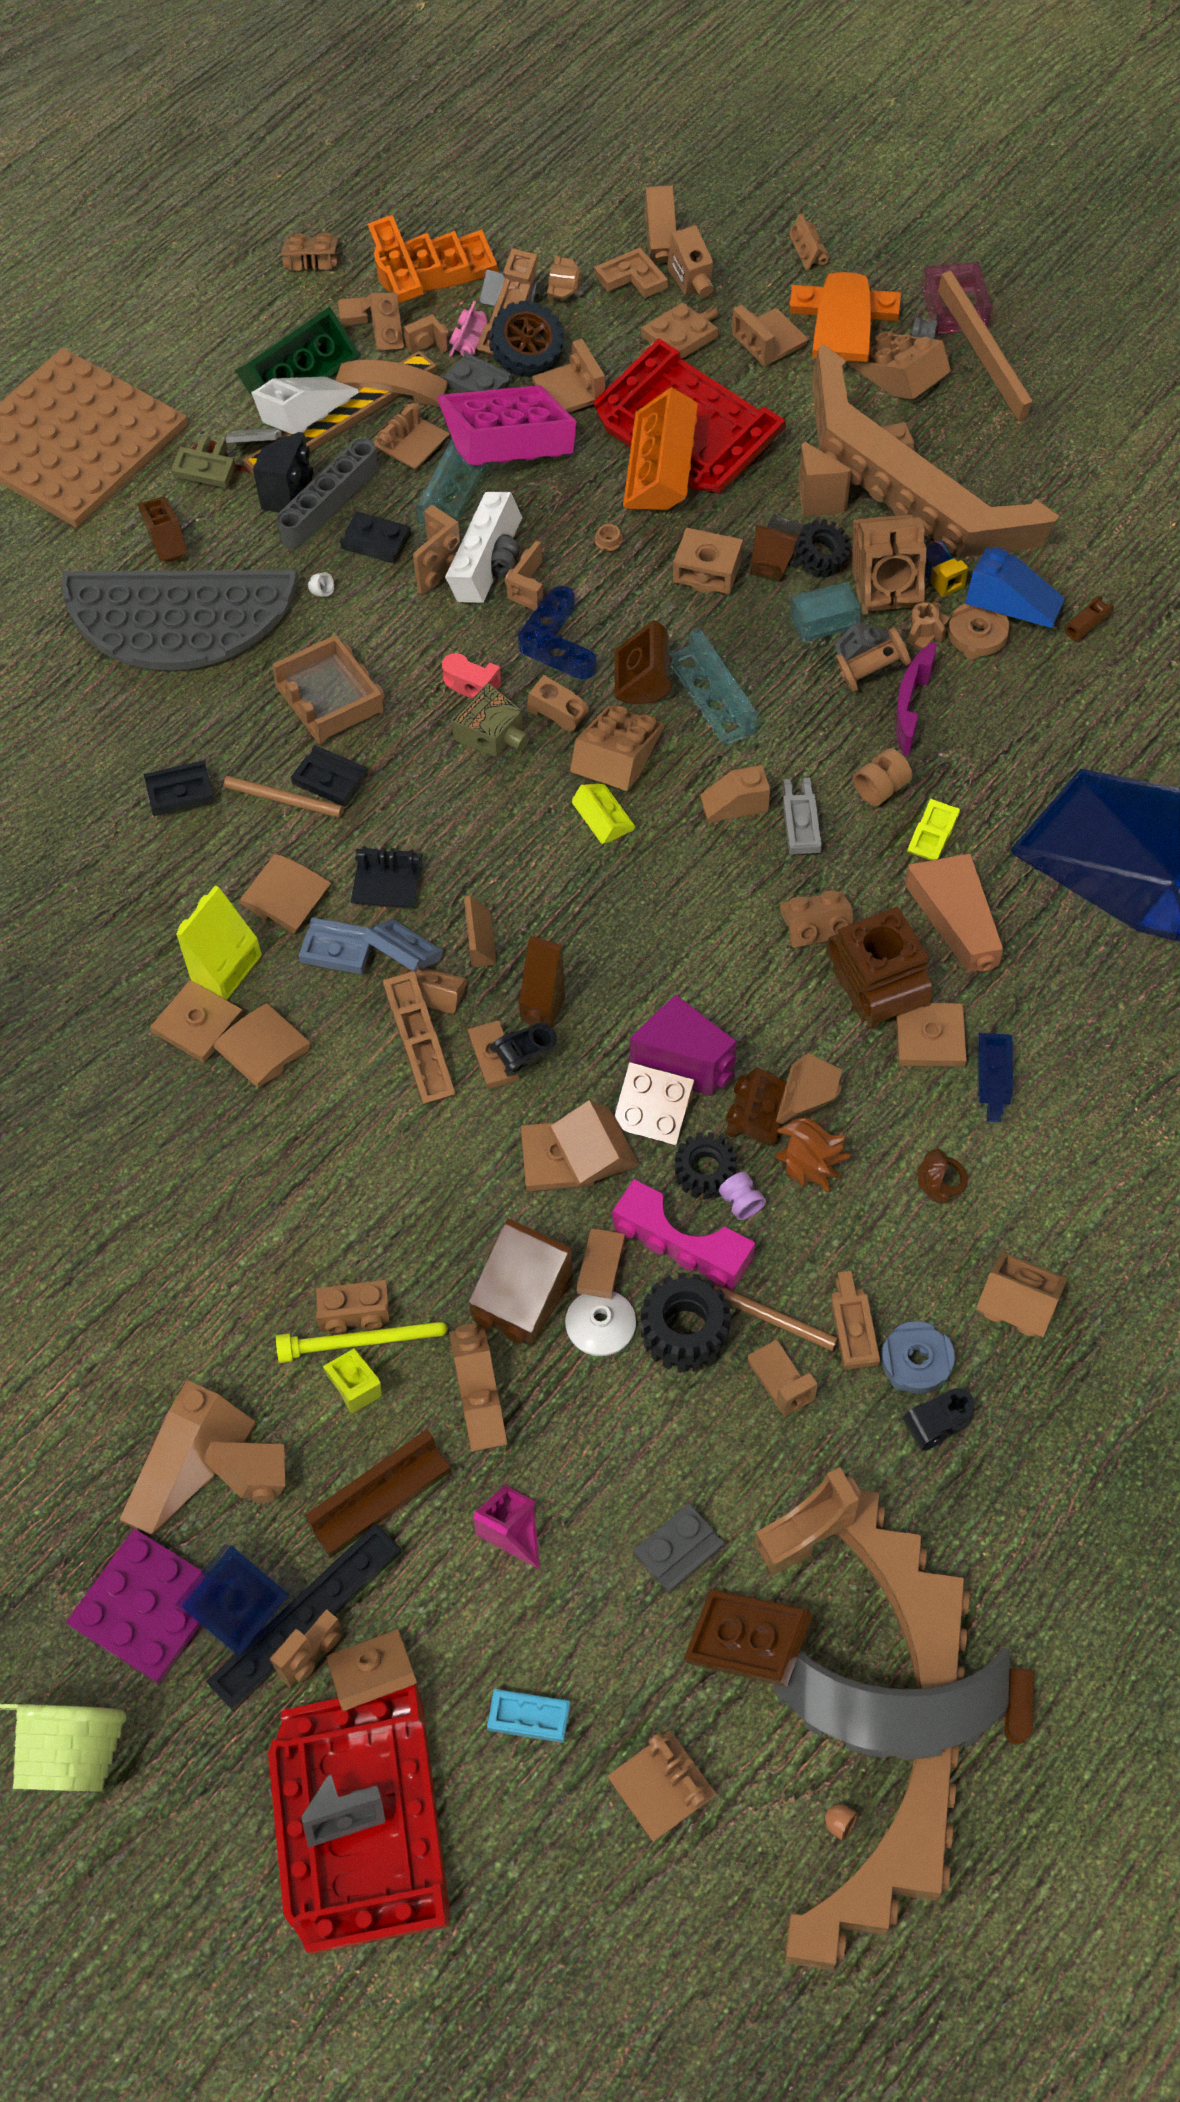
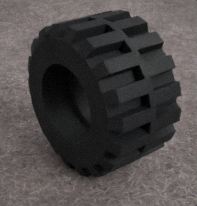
(690, 1296)

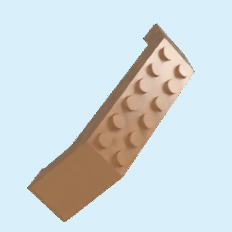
(910, 482)

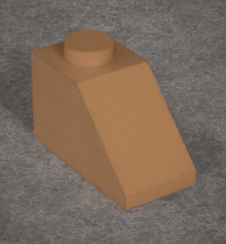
(737, 795)
(809, 1087)
(249, 1468)

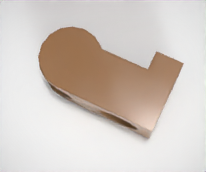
(557, 703)

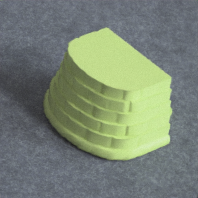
(64, 1746)

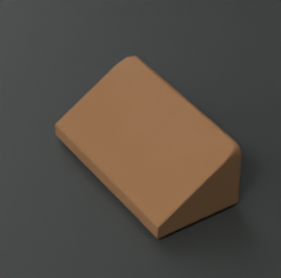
(479, 933)
(439, 989)

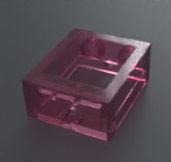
(970, 279)

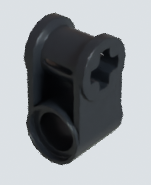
(524, 1047)
(934, 1422)

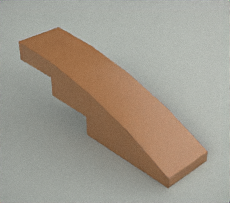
(418, 1037)

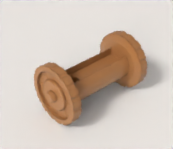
(873, 659)

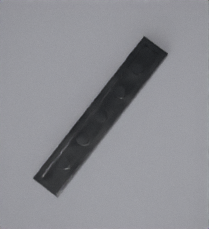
(329, 1591)

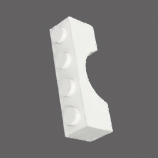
(471, 568)

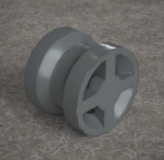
(924, 328)

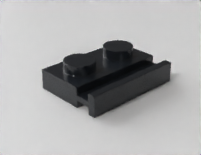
(375, 537)
(329, 776)
(179, 788)

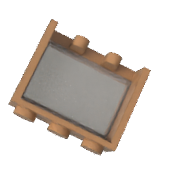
(327, 688)

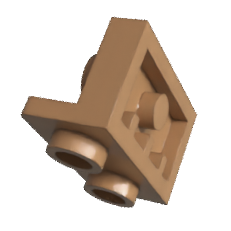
(352, 1306)

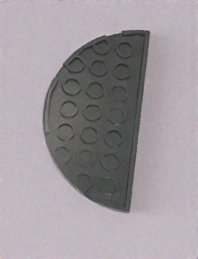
(176, 615)

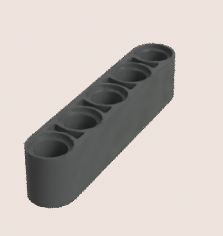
(327, 493)

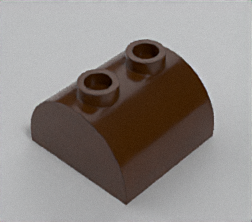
(643, 666)

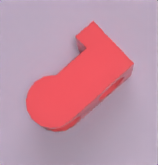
(468, 677)

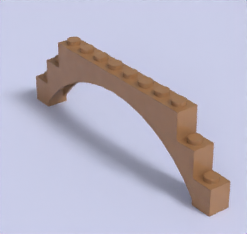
(913, 1848)

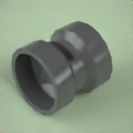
(504, 556)

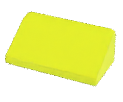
(602, 812)

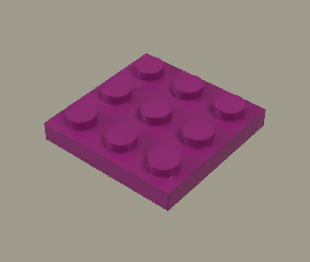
(134, 1609)

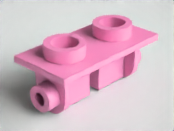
(472, 324)

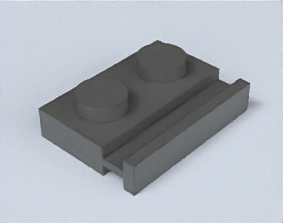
(476, 375)
(678, 1548)

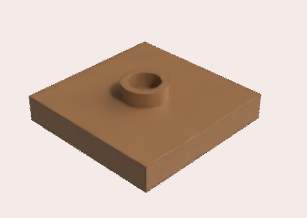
(196, 1020)
(932, 1036)
(543, 1160)
(370, 1670)

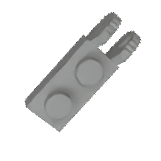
(801, 819)

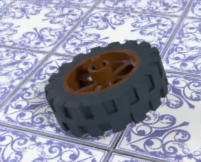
(535, 322)

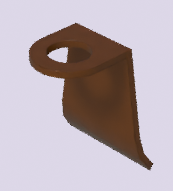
(771, 552)

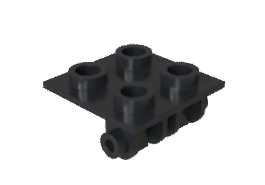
(386, 877)

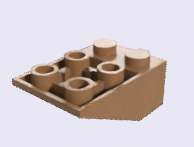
(904, 364)
(615, 747)

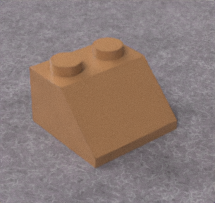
(1021, 1294)

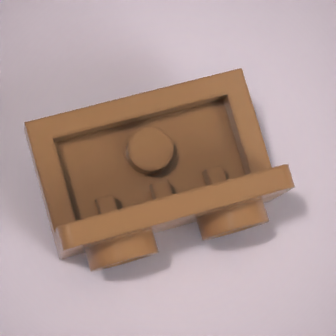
(816, 917)

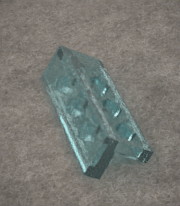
(441, 485)
(722, 682)

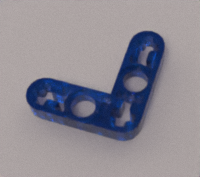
(546, 637)

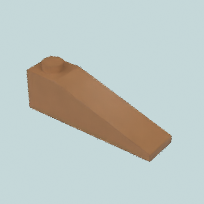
(176, 1460)

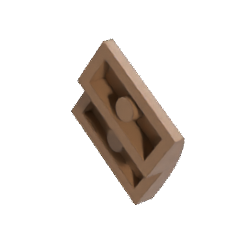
(285, 892)
(261, 1045)

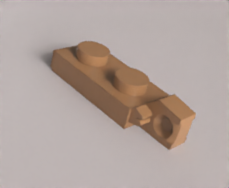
(853, 1324)

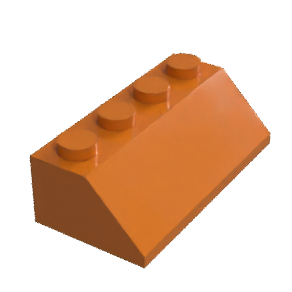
(661, 452)

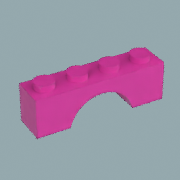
(718, 1256)

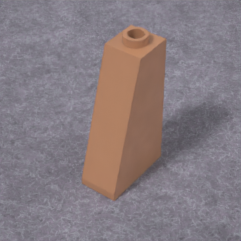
(957, 908)

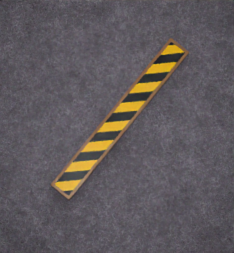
(356, 409)

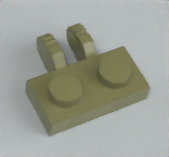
(204, 466)

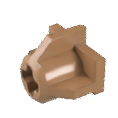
(563, 279)
(927, 624)

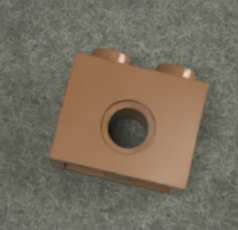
(707, 561)

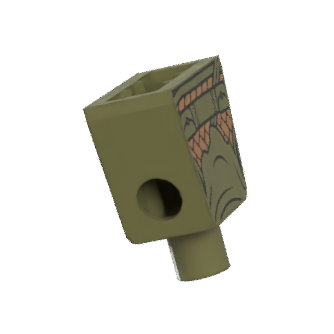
(490, 723)

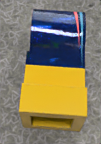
(942, 567)

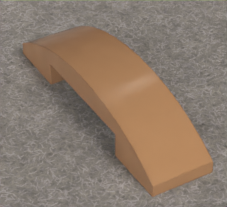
(517, 286)
(393, 378)

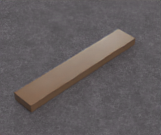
(984, 345)

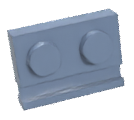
(403, 945)
(335, 946)

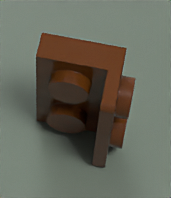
(756, 1106)

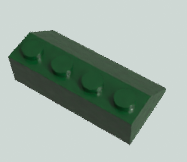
(309, 350)

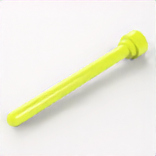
(291, 1347)

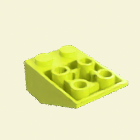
(217, 944)

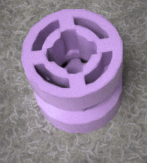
(742, 1196)

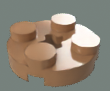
(975, 643)

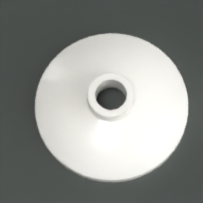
(605, 1336)

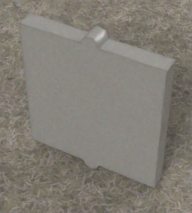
(253, 435)

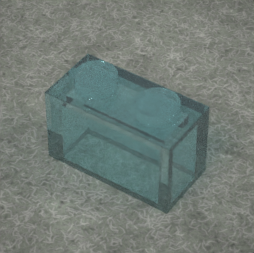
(824, 611)

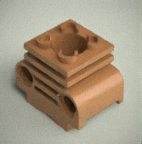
(888, 562)

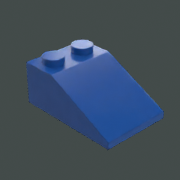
(1012, 589)

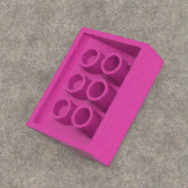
(507, 424)

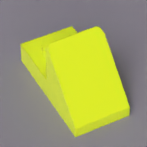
(354, 1380)

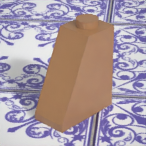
(659, 221)

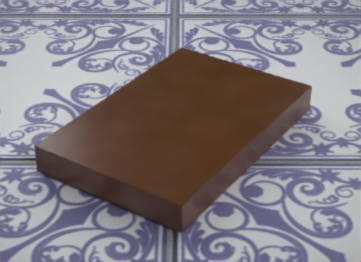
(748, 1637)

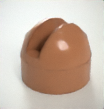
(841, 1820)

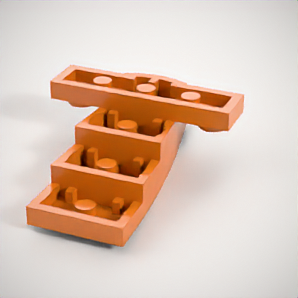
(427, 263)
(844, 312)

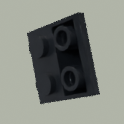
(282, 471)

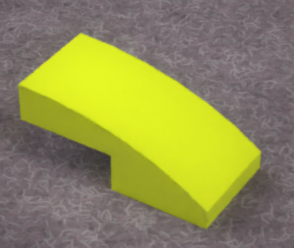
(933, 830)

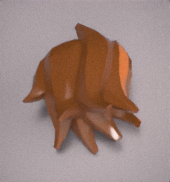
(811, 1152)

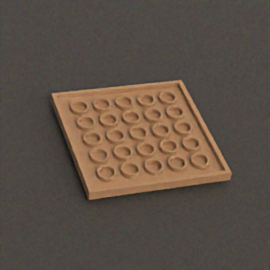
(78, 436)

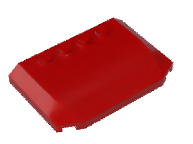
(727, 427)
(376, 1879)

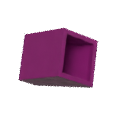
(685, 1045)

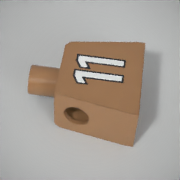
(690, 262)

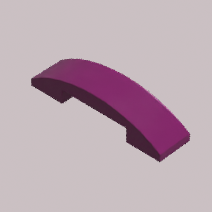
(917, 673)

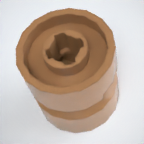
(882, 777)

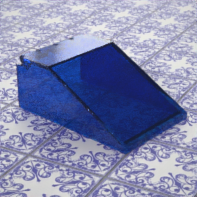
(1114, 847)

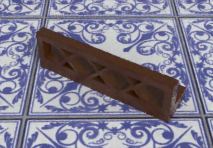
(377, 1493)

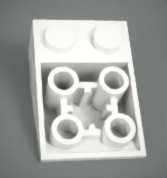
(299, 402)

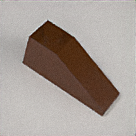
(163, 529)
(542, 982)

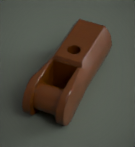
(1088, 618)
(1019, 1713)

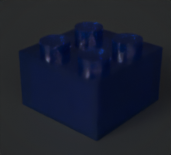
(231, 1599)

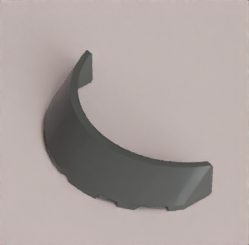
(898, 1720)

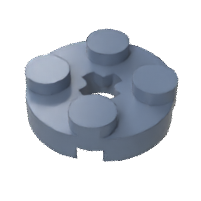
(906, 1374)

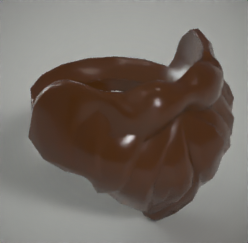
(932, 1172)

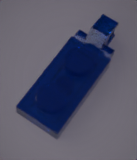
(994, 1072)

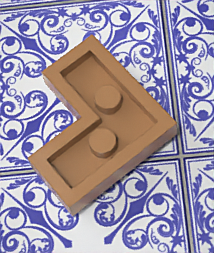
(633, 268)
(298, 1653)

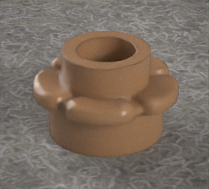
(608, 537)

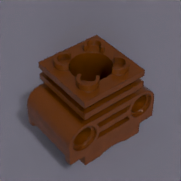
(881, 966)

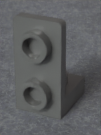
(860, 639)

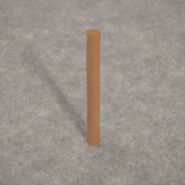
(283, 796)
(778, 1319)

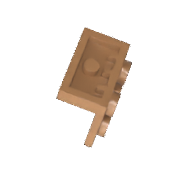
(766, 336)
(575, 383)
(436, 555)

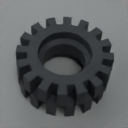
(829, 537)
(704, 1148)

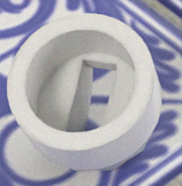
(323, 581)

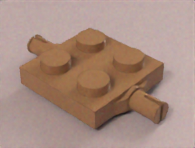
(682, 329)

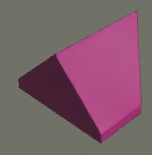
(509, 1524)

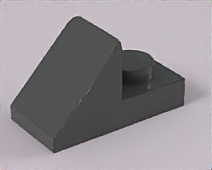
(336, 1817)

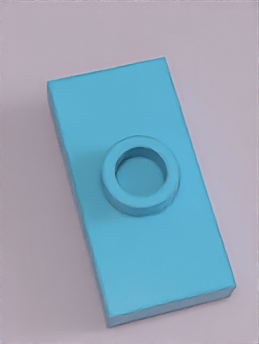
(528, 1715)

